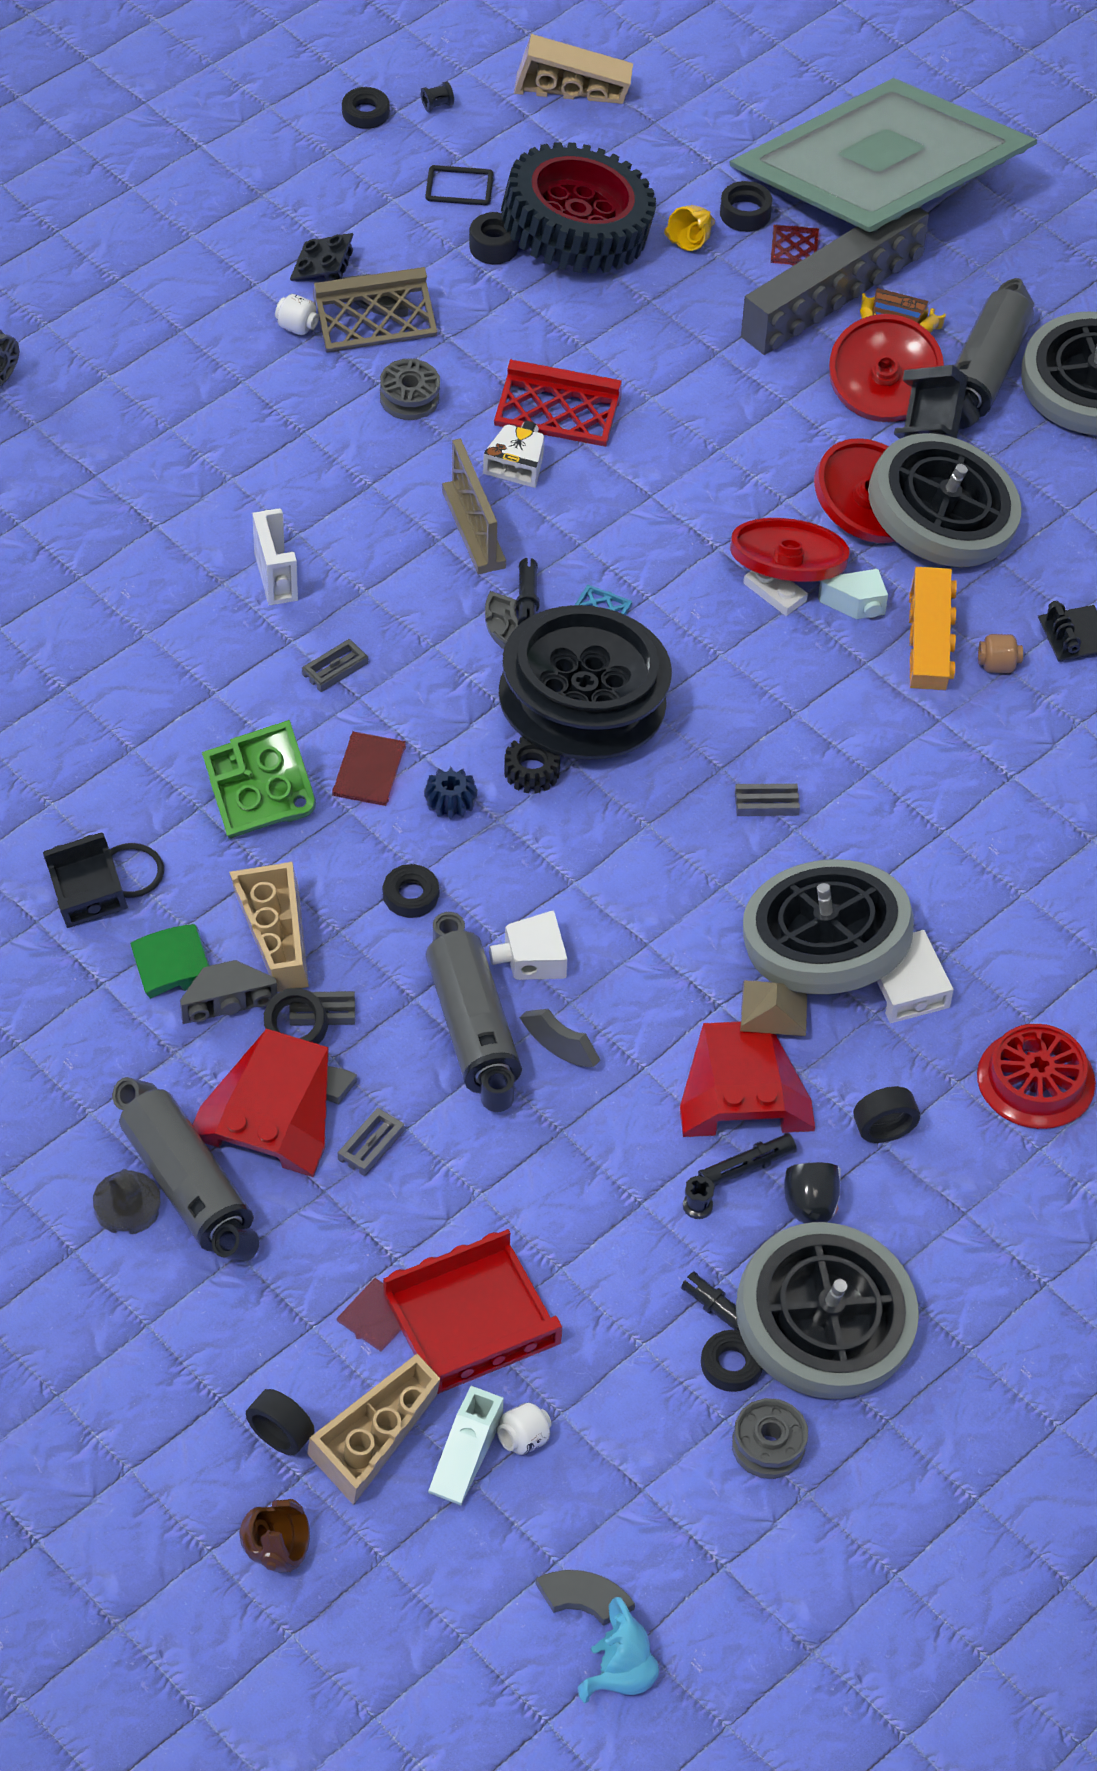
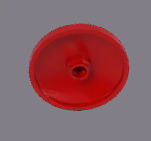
(871, 363)
(843, 487)
(789, 549)

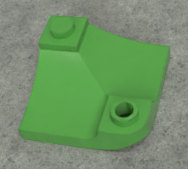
(259, 779)

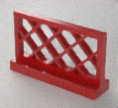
(562, 385)

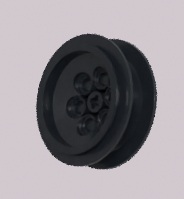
(584, 682)

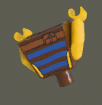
(898, 304)

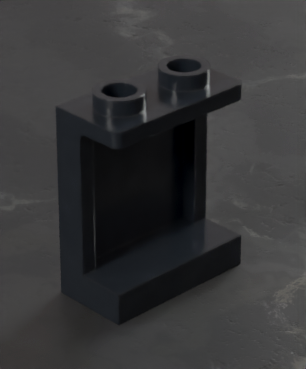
(934, 401)
(85, 879)

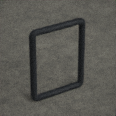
(462, 170)

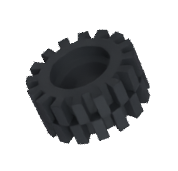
(529, 777)

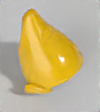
(689, 227)

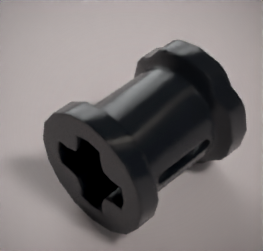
(437, 96)
(698, 1197)

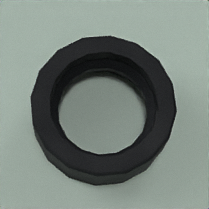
(747, 192)
(297, 995)
(886, 1114)
(280, 1422)

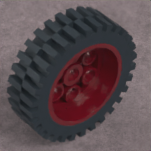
(578, 207)

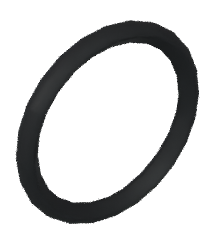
(160, 867)

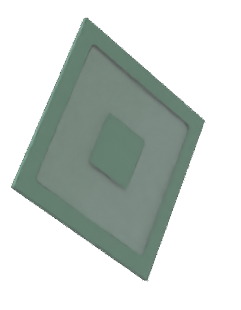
(882, 154)

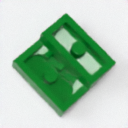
(169, 958)

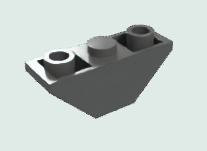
(225, 991)

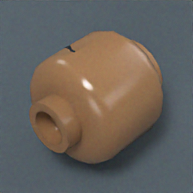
(999, 653)

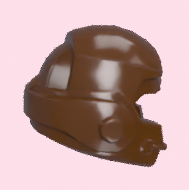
(276, 1535)

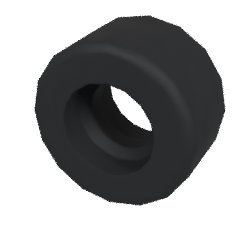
(490, 240)

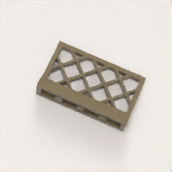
(375, 287)
(473, 513)

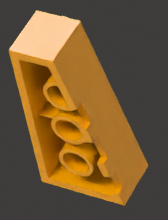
(930, 628)

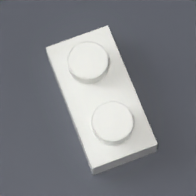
(779, 593)

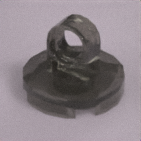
(126, 1202)

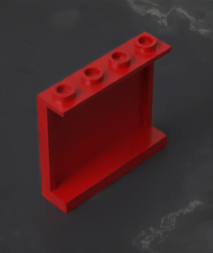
(471, 1311)

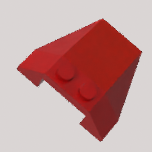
(742, 1079)
(272, 1102)

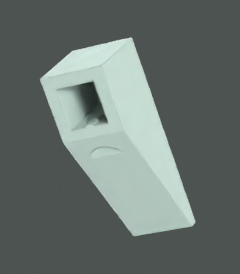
(467, 1444)

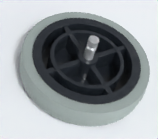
(1062, 371)
(944, 500)
(828, 926)
(827, 1310)

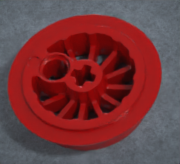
(1037, 1073)

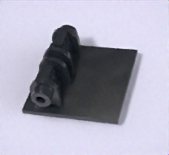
(324, 257)
(1070, 631)

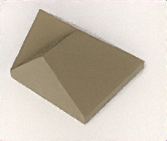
(773, 1009)

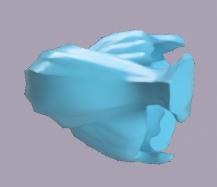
(627, 1659)

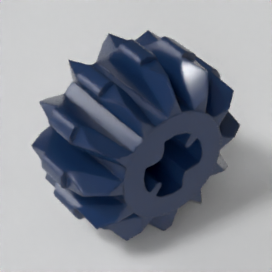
(450, 792)

